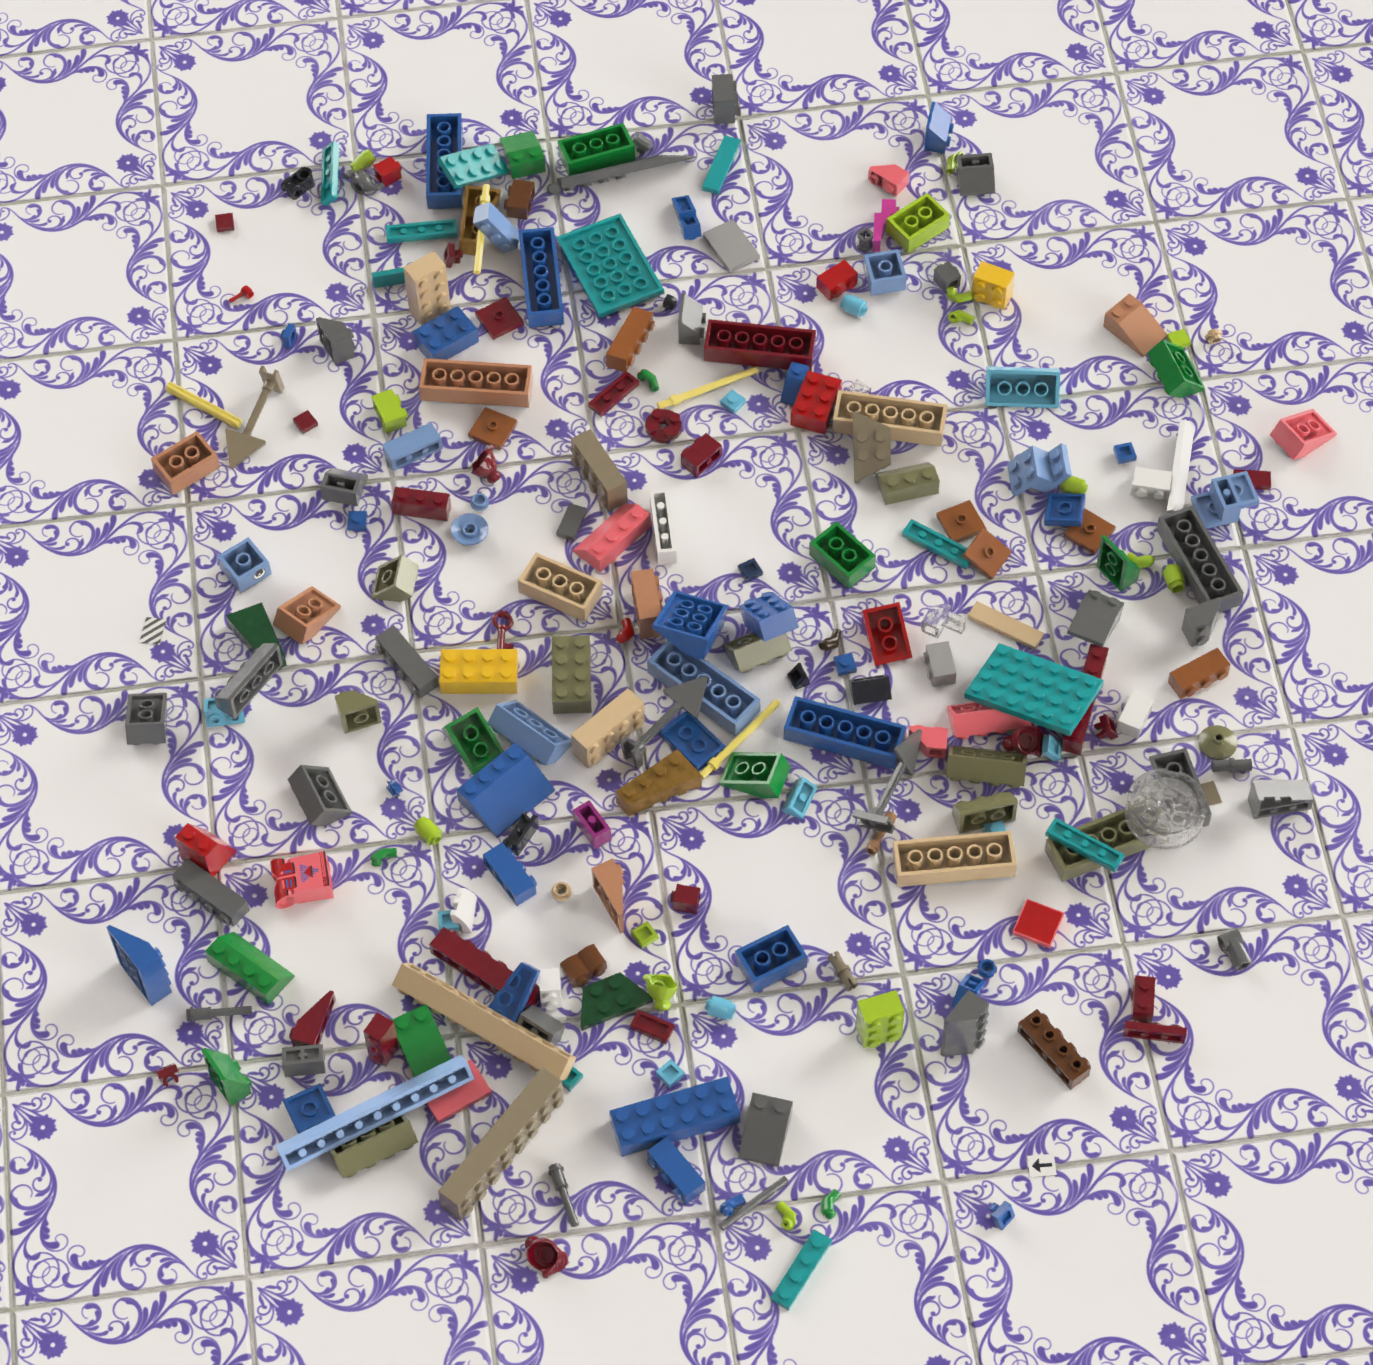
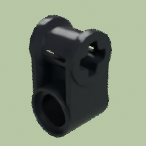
(298, 182)

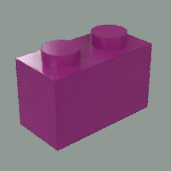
(592, 824)

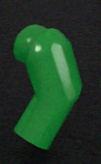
(650, 377)
(381, 854)
(827, 1204)

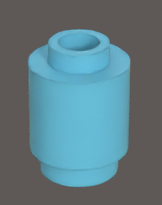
(854, 305)
(720, 1008)

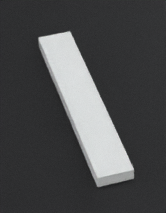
(1180, 467)

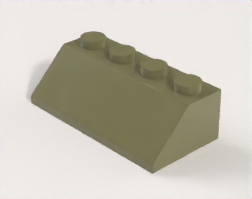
(986, 766)
(374, 1146)

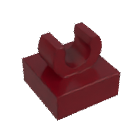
(451, 255)
(1107, 726)
(167, 1071)

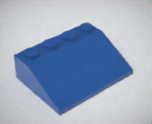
(691, 623)
(505, 790)
(141, 964)

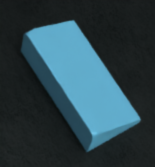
(799, 798)

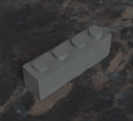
(406, 662)
(210, 892)

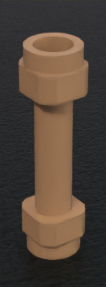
(874, 845)

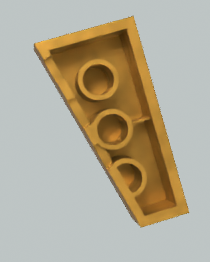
(663, 780)

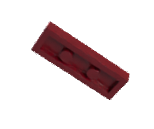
(613, 394)
(1154, 1031)

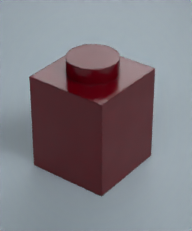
(686, 898)

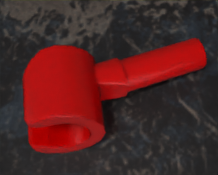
(245, 291)

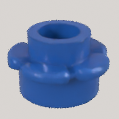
(394, 788)
(987, 963)

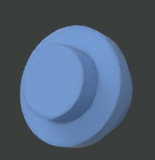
(479, 502)

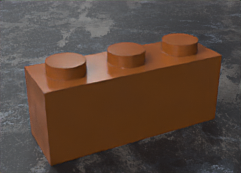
(1199, 673)

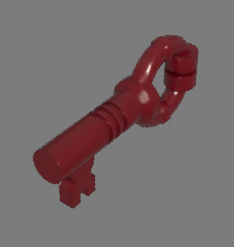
(501, 644)

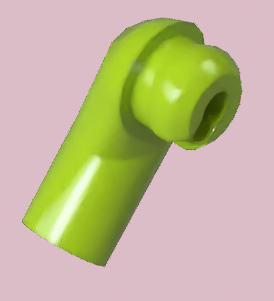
(959, 316)

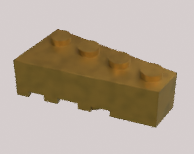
(469, 231)

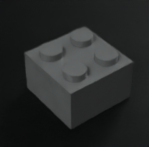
(724, 99)

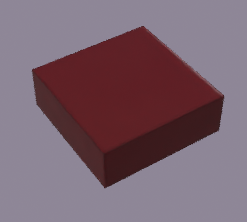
(224, 222)
(305, 422)

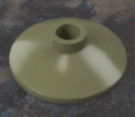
(1217, 749)

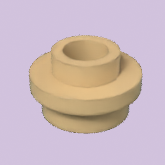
(1214, 336)
(561, 886)

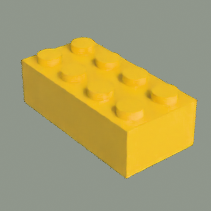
(479, 671)

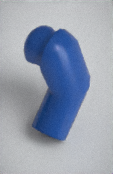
(728, 1206)

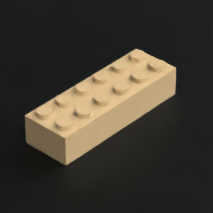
(908, 419)
(954, 858)

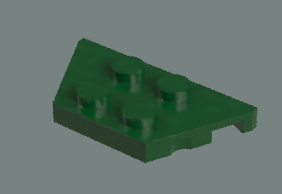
(610, 999)

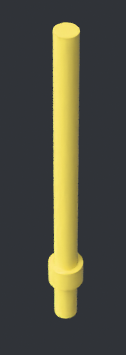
(484, 198)
(676, 399)
(715, 762)

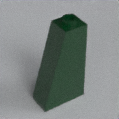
(254, 628)

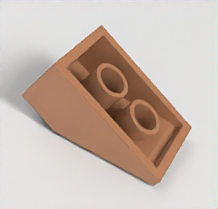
(1134, 325)
(305, 614)
(608, 885)

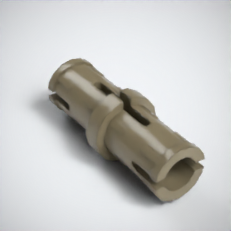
(842, 971)

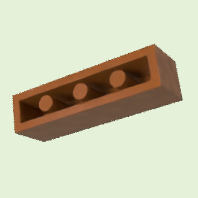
(630, 339)

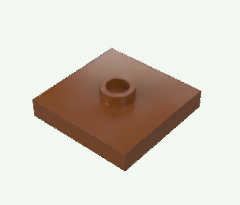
(492, 428)
(960, 521)
(1090, 533)
(987, 553)

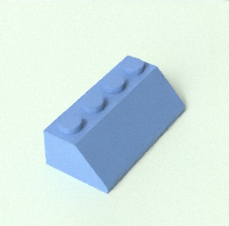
(529, 732)

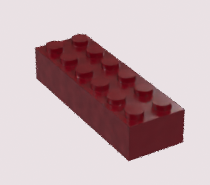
(758, 344)

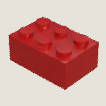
(815, 402)

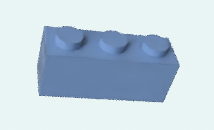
(496, 227)
(412, 446)

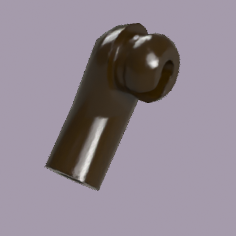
(831, 642)

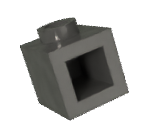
(947, 276)

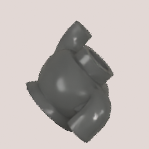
(362, 182)

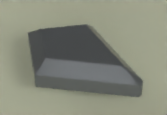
(642, 142)

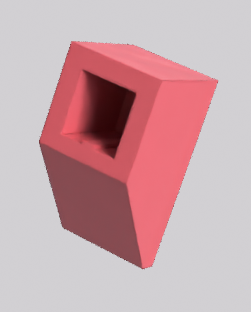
(889, 177)
(933, 740)

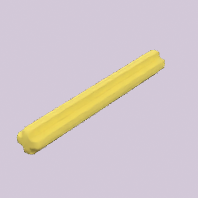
(203, 405)

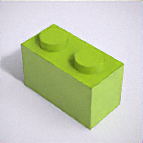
(389, 410)

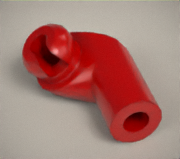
(627, 632)

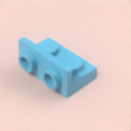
(216, 717)

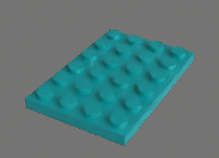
(610, 265)
(1034, 689)

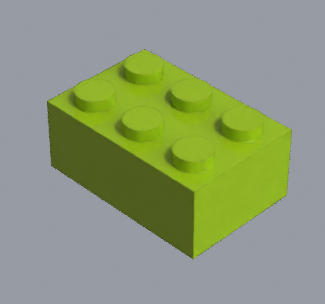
(917, 223)
(880, 1019)

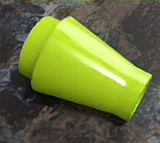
(363, 160)

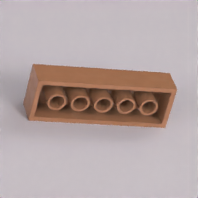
(476, 382)

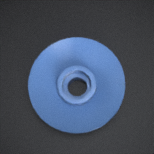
(469, 523)

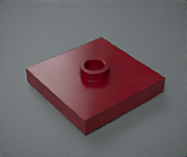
(499, 318)

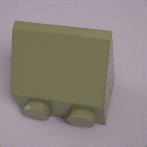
(395, 580)
(357, 710)

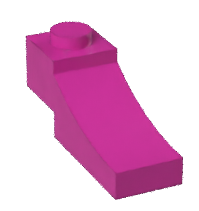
(888, 208)

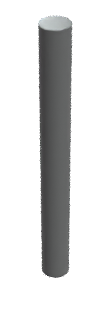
(753, 1203)

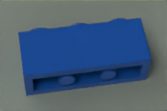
(510, 873)
(675, 1171)

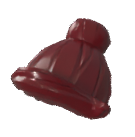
(486, 465)
(1025, 741)
(545, 1255)

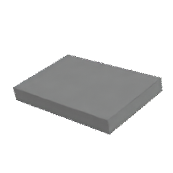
(731, 246)

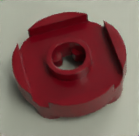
(659, 417)

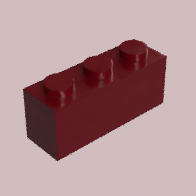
(421, 503)
(381, 1039)

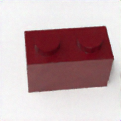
(701, 454)
(1143, 999)

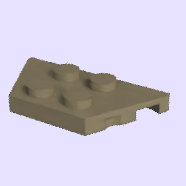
(870, 446)

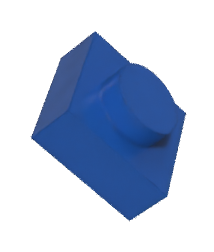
(289, 335)
(1124, 453)
(357, 520)
(845, 664)

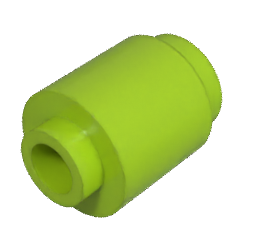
(1074, 485)
(1174, 578)
(428, 830)

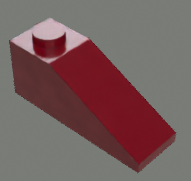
(312, 1024)

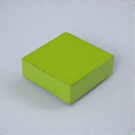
(1179, 338)
(644, 934)

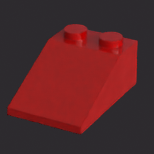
(886, 633)

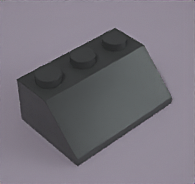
(319, 795)

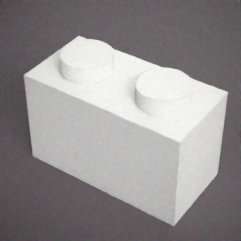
(1151, 483)
(1135, 714)
(550, 988)

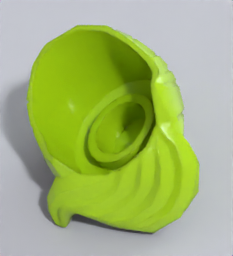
(661, 989)

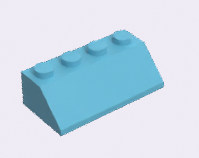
(1022, 387)

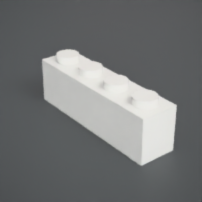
(662, 527)

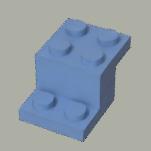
(1039, 469)
(1225, 499)

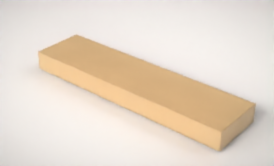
(1005, 625)

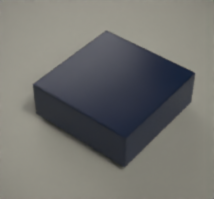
(750, 570)

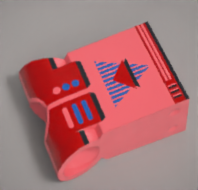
(301, 879)

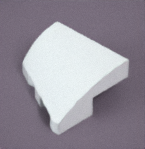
(464, 909)

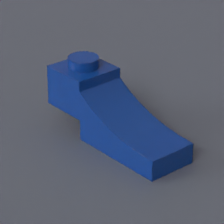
(687, 217)

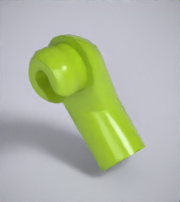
(951, 162)
(957, 297)
(1142, 561)
(789, 1216)

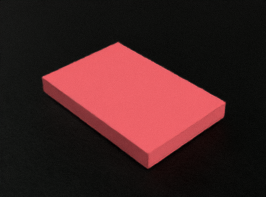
(461, 1097)

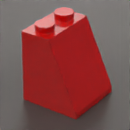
(203, 848)

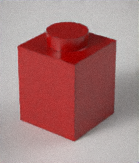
(388, 171)

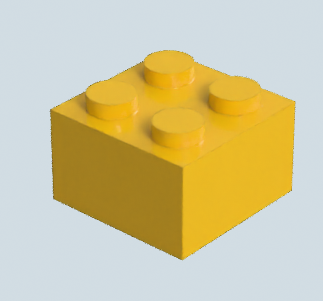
(993, 285)

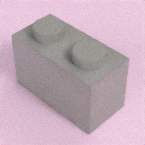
(940, 664)

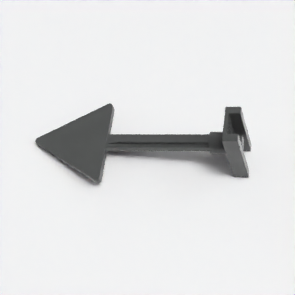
(686, 697)
(907, 754)

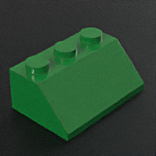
(1175, 369)

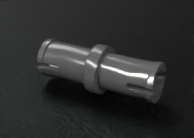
(1231, 765)

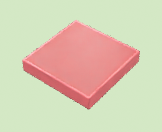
(1038, 923)

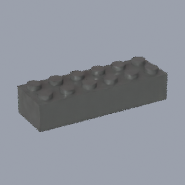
(1199, 558)

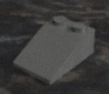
(1096, 618)
(146, 719)
(765, 1129)

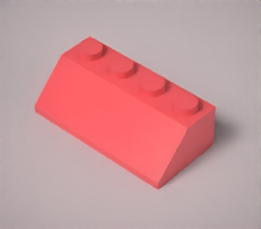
(614, 536)
(980, 720)

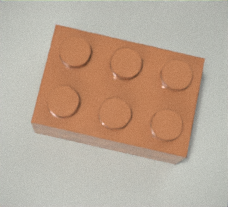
(185, 462)
(646, 601)

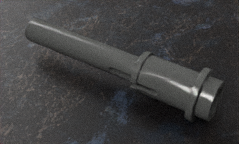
(207, 1013)
(561, 1185)

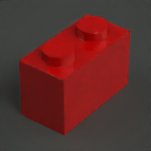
(837, 280)

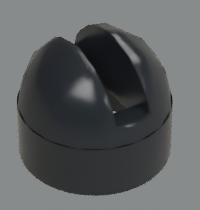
(670, 302)

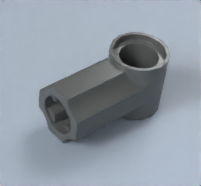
(1232, 944)

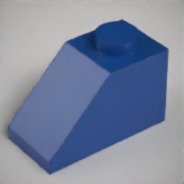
(793, 382)
(970, 983)

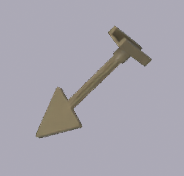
(243, 445)

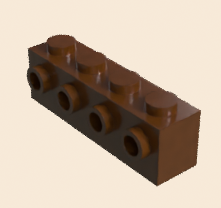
(1054, 1049)

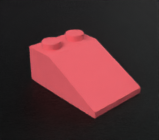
(1302, 433)

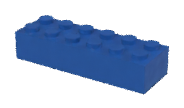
(442, 138)
(541, 277)
(844, 732)
(674, 1116)

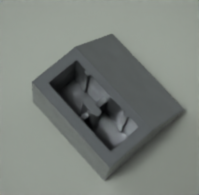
(975, 174)
(343, 486)

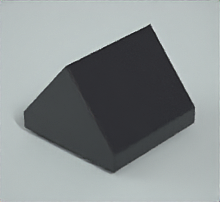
(798, 677)

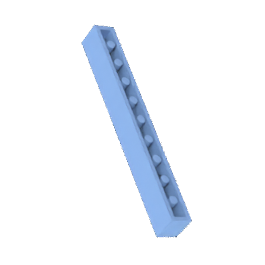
(374, 1112)

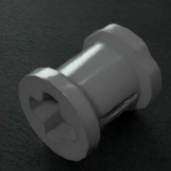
(868, 243)

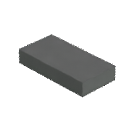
(571, 521)

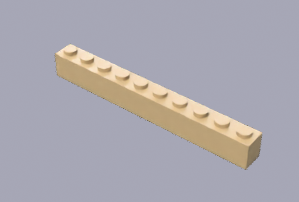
(483, 1021)

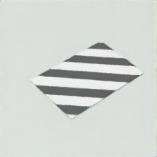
(152, 630)

